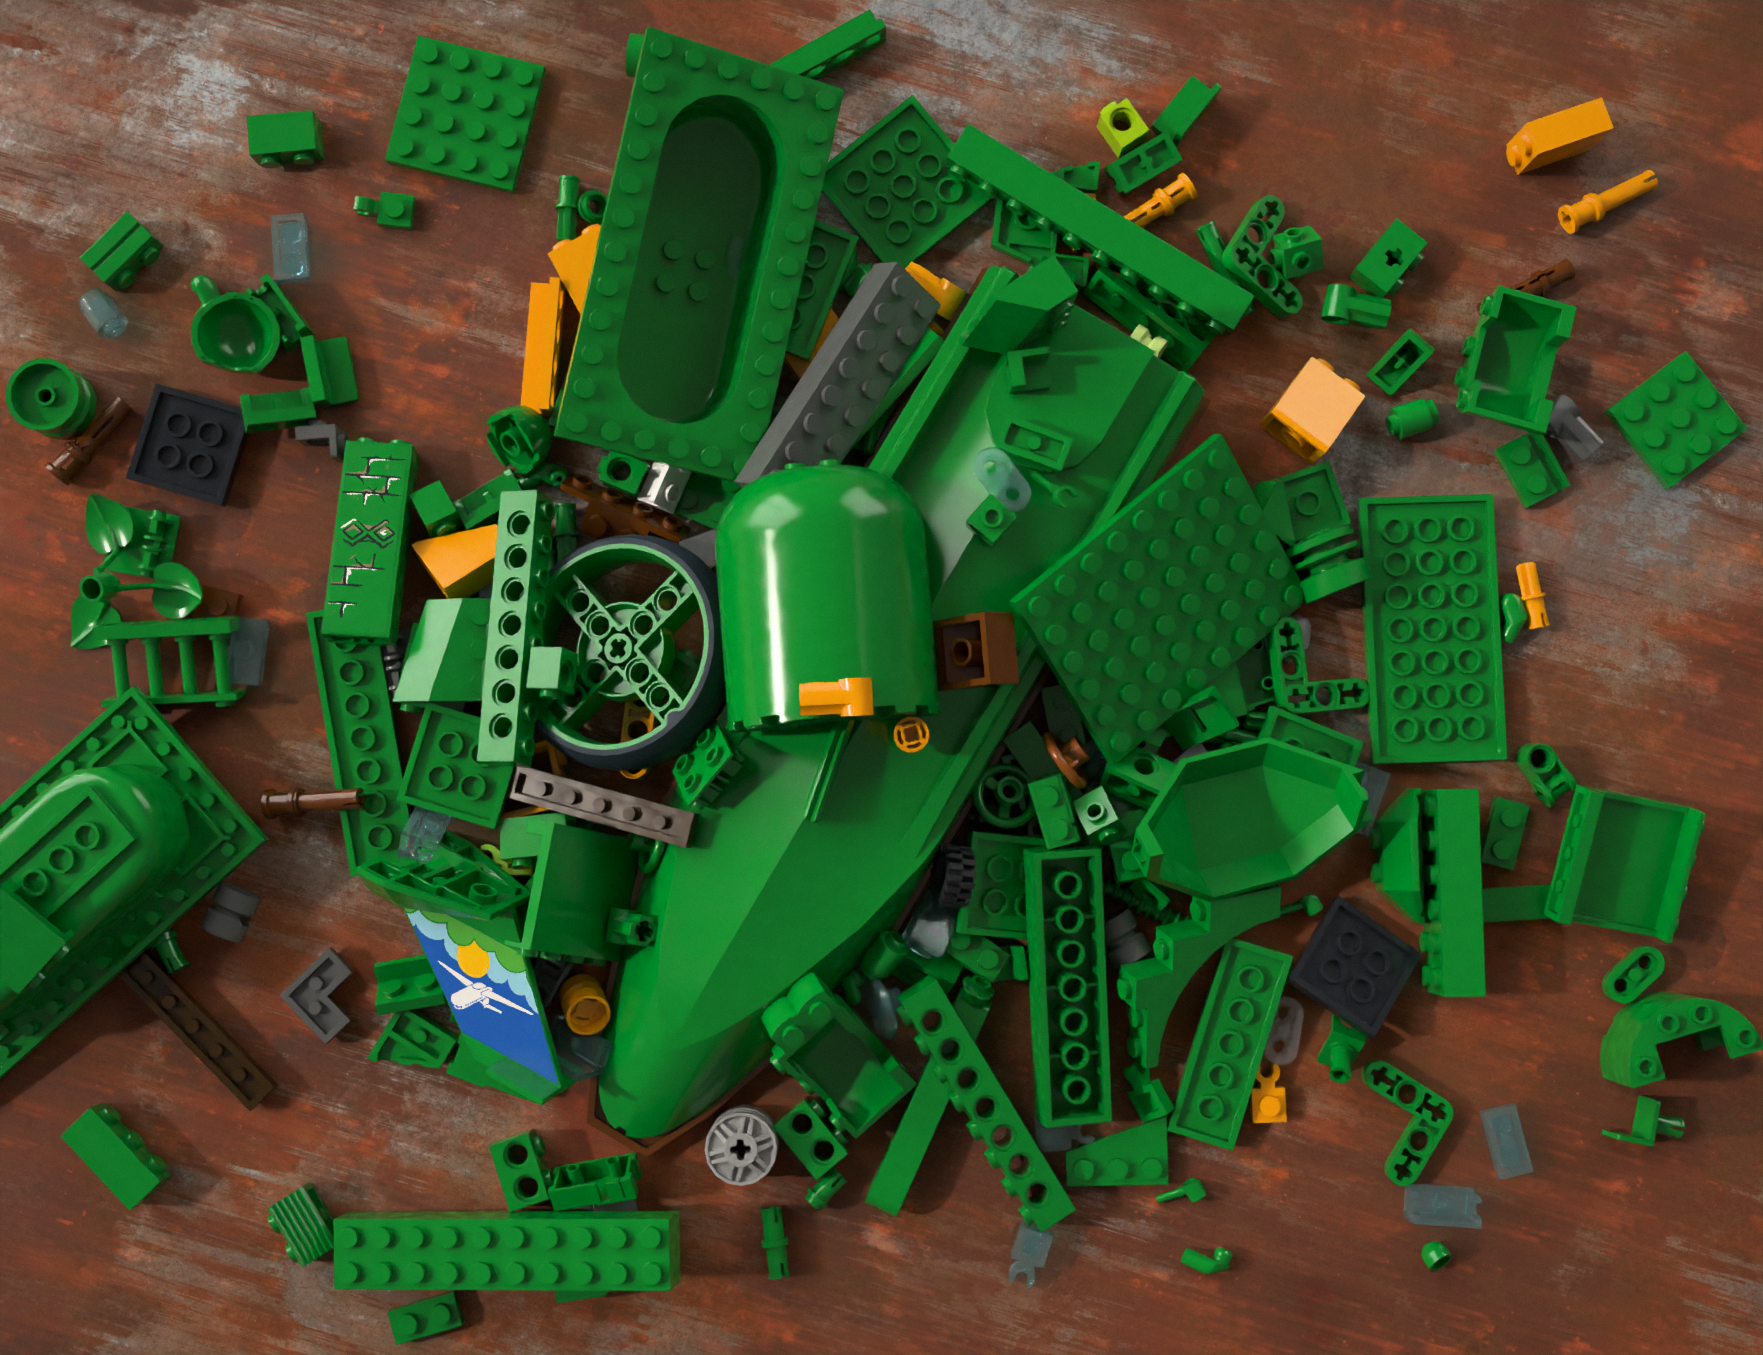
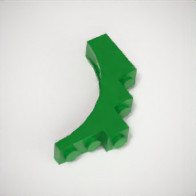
(1179, 951)

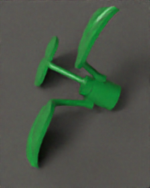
(108, 527)

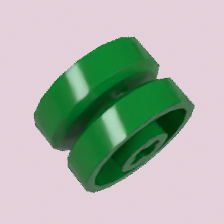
(51, 398)

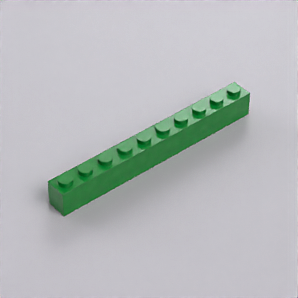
(1098, 230)

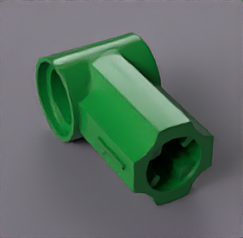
(1346, 306)
(629, 928)

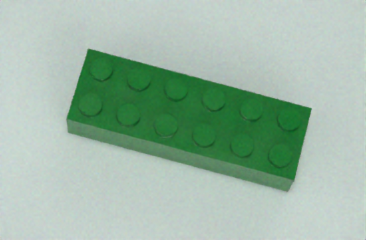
(1452, 894)

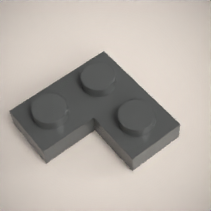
(312, 999)

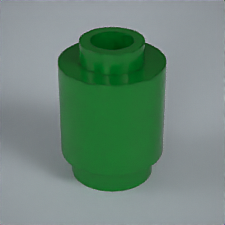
(1412, 418)
(883, 955)

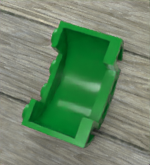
(1512, 359)
(1629, 1046)
(847, 1070)

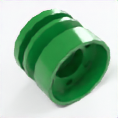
(1328, 563)

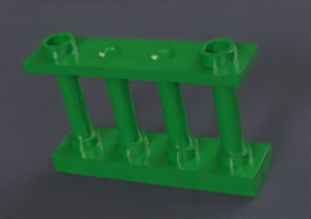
(184, 632)

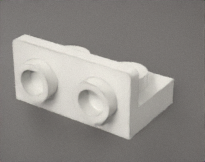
(664, 487)

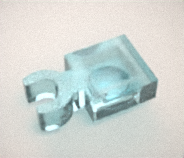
(1059, 1137)
(1029, 1249)

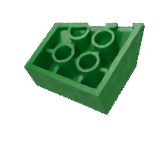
(1023, 310)
(447, 653)

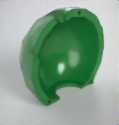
(235, 333)

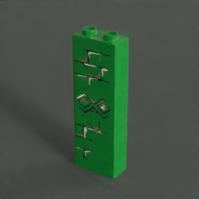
(370, 543)

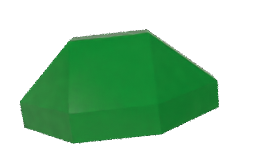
(1248, 818)

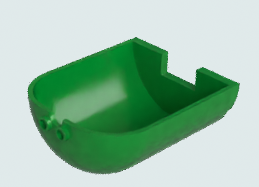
(824, 586)

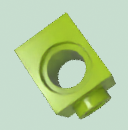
(1122, 141)

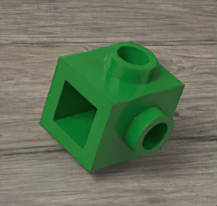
(1297, 252)

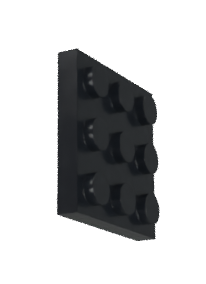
(189, 445)
(1353, 967)

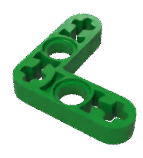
(1250, 256)
(1298, 684)
(1420, 1120)

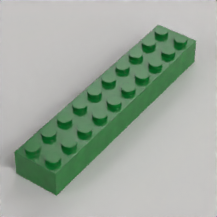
(507, 1250)

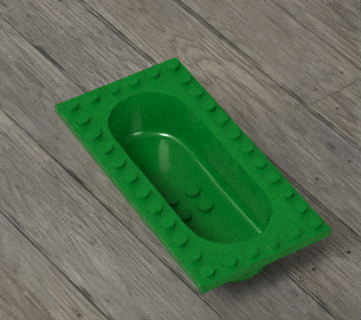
(667, 345)
(118, 850)

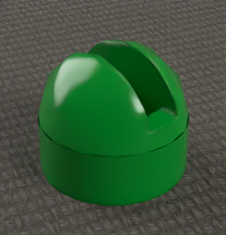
(1435, 1255)

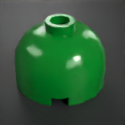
(519, 437)

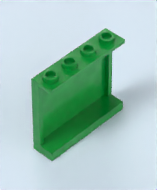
(1624, 862)
(572, 892)

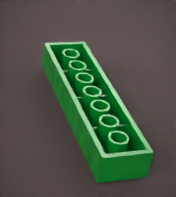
(1067, 985)

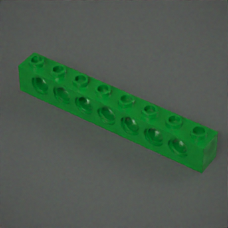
(506, 613)
(1052, 1201)

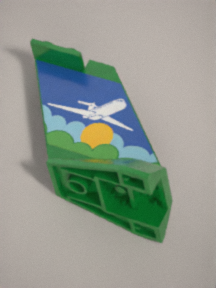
(462, 915)

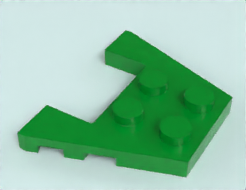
(1027, 243)

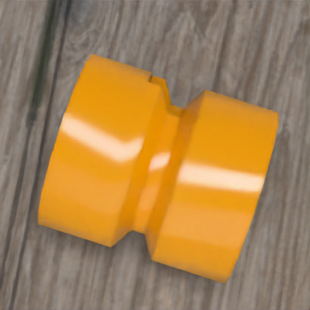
(584, 1004)

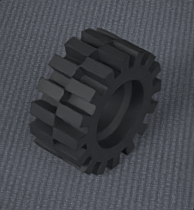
(953, 876)

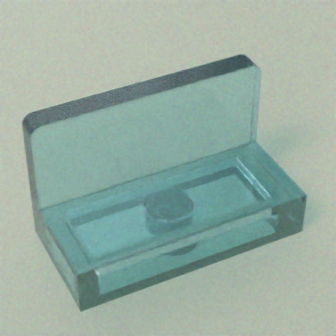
(578, 1054)

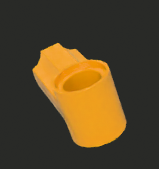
(942, 290)
(846, 697)

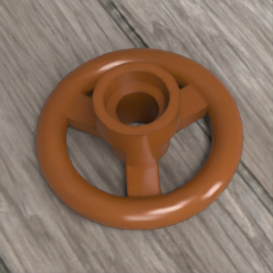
(1068, 757)

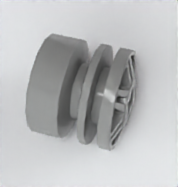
(756, 1130)

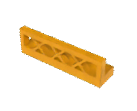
(543, 346)

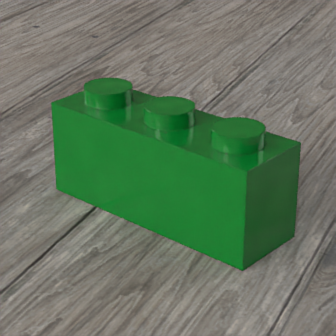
(116, 1155)

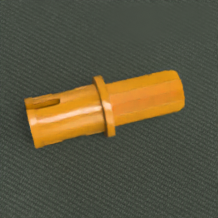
(1532, 595)

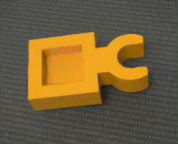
(1268, 1100)

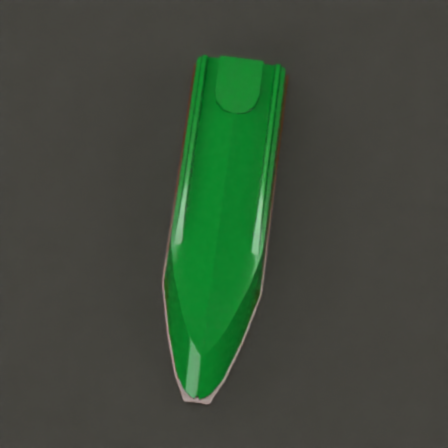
(793, 897)

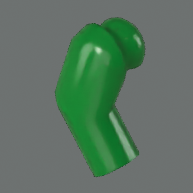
(1208, 1264)

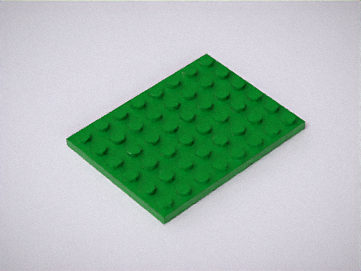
(1161, 598)

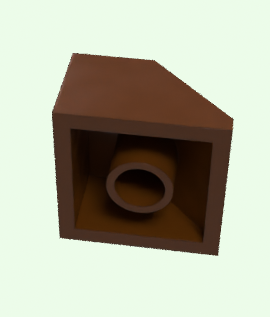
(976, 651)

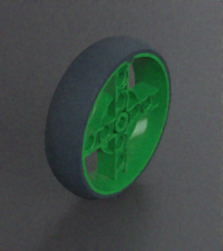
(630, 651)

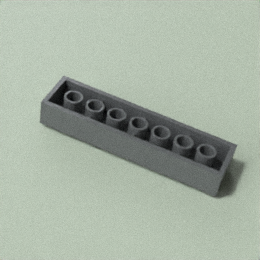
(847, 374)

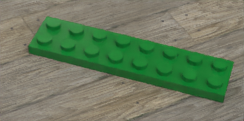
(362, 744)

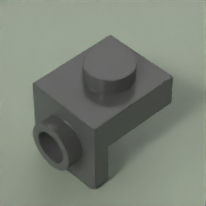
(319, 433)

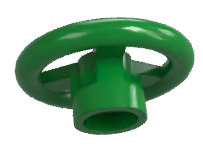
(1007, 783)
(643, 846)

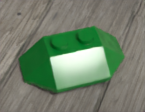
(1400, 855)

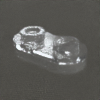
(1286, 1030)

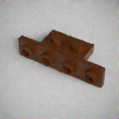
(616, 515)

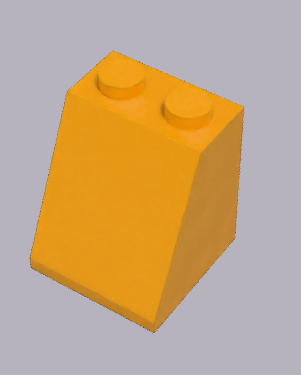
(1312, 410)

